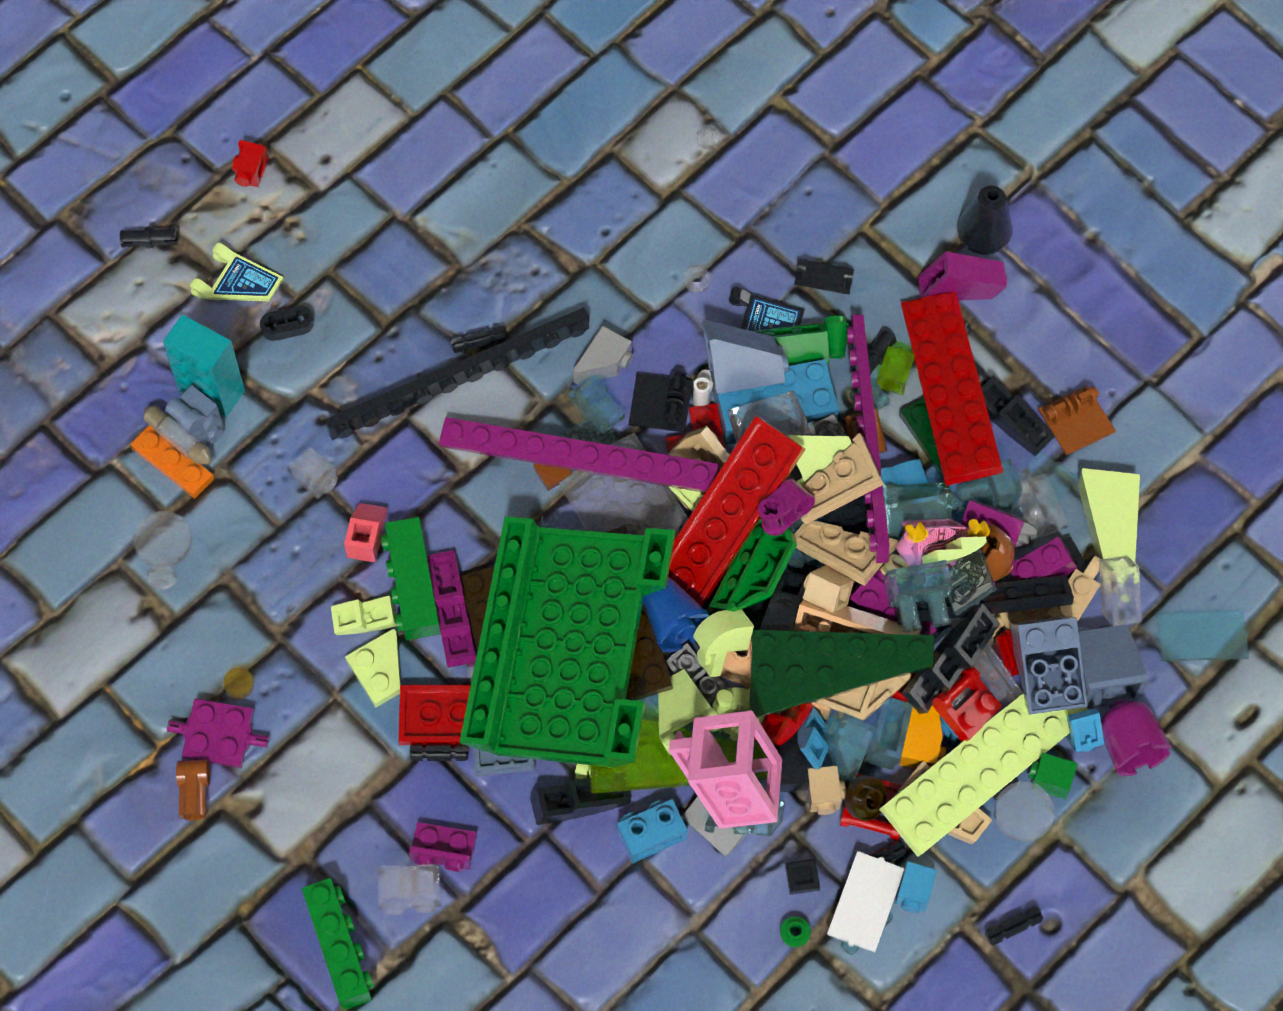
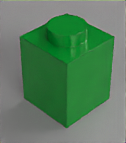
(1053, 774)

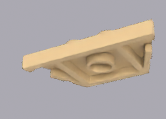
(865, 700)

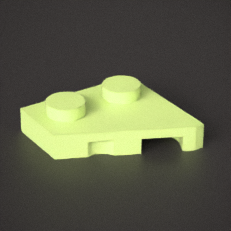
(377, 668)

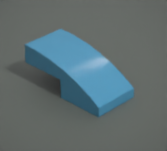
(812, 740)

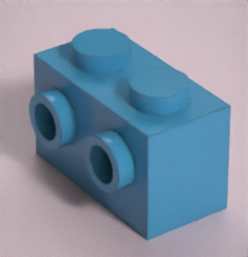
(651, 830)

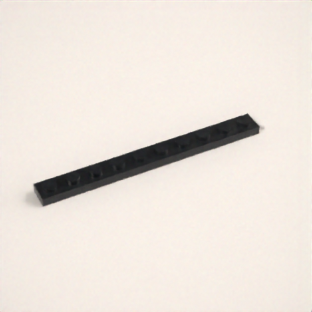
(450, 377)

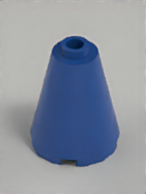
(673, 616)

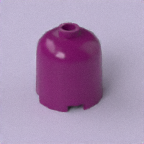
(1133, 737)

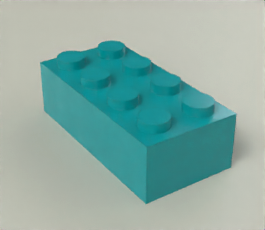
(205, 361)

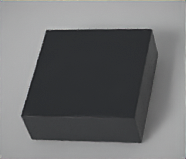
(802, 876)

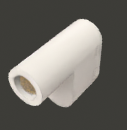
(702, 389)

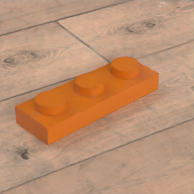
(181, 470)

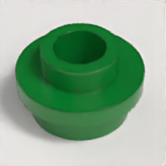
(795, 941)

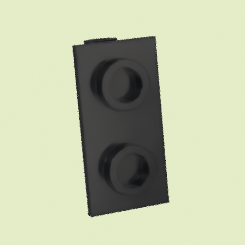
(824, 276)

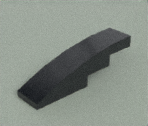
(1013, 415)
(951, 656)

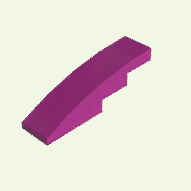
(451, 609)

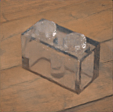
(1120, 590)

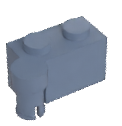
(197, 415)

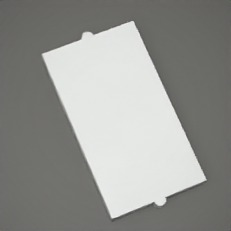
(866, 901)

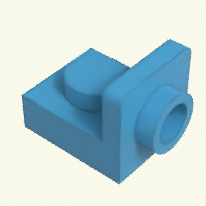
(1085, 730)

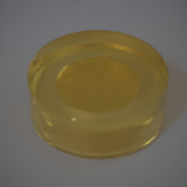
(238, 683)

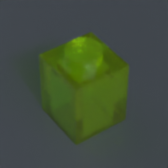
(896, 370)

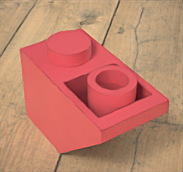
(365, 532)

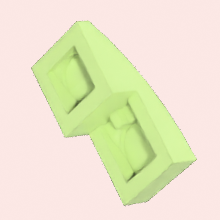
(955, 550)
(364, 617)

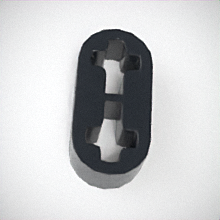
(286, 323)

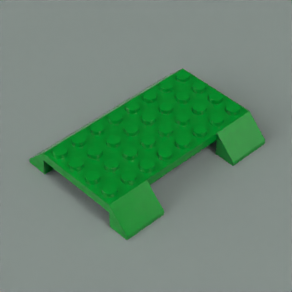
(563, 644)

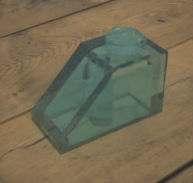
(847, 743)

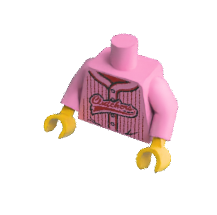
(928, 535)

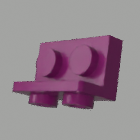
(443, 847)

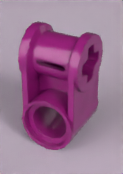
(785, 504)

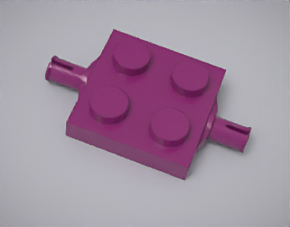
(218, 733)

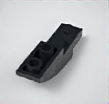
(785, 601)

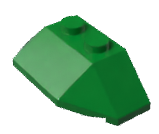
(754, 570)

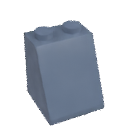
(742, 358)
(1111, 665)

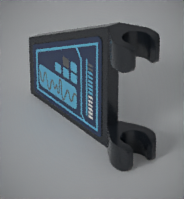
(763, 312)

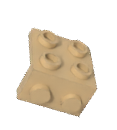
(703, 445)

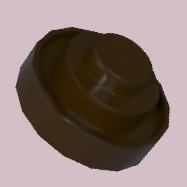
(865, 798)

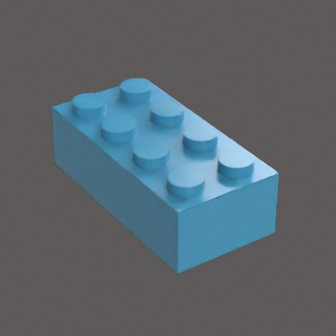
(808, 381)

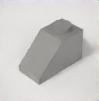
(604, 357)

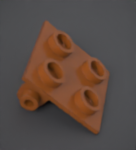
(1077, 419)

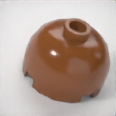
(998, 553)

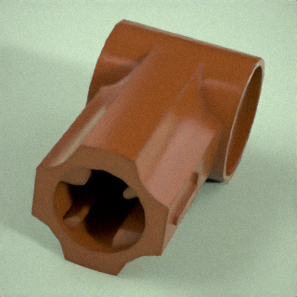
(192, 780)

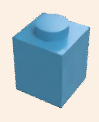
(916, 887)

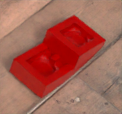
(785, 723)

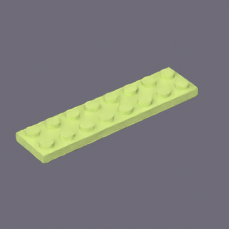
(974, 773)

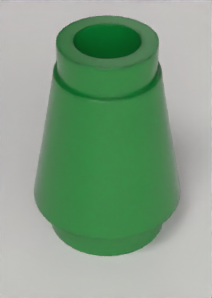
(837, 336)

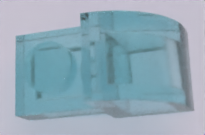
(596, 404)

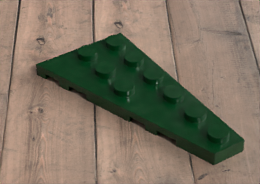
(814, 666)

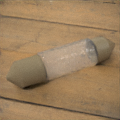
(171, 431)

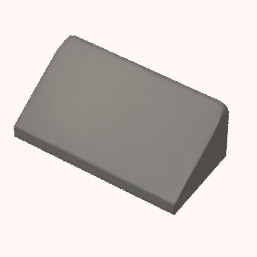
(722, 839)

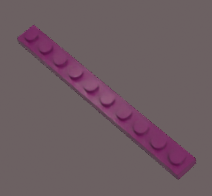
(867, 426)
(578, 455)

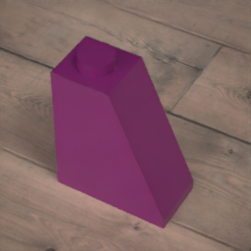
(967, 275)

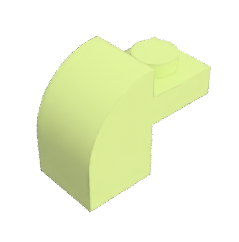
(721, 634)

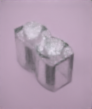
(409, 888)

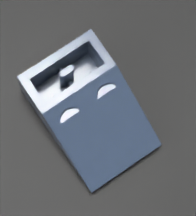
(1049, 664)

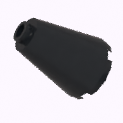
(986, 222)

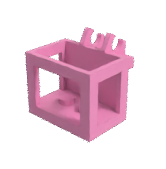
(730, 788)

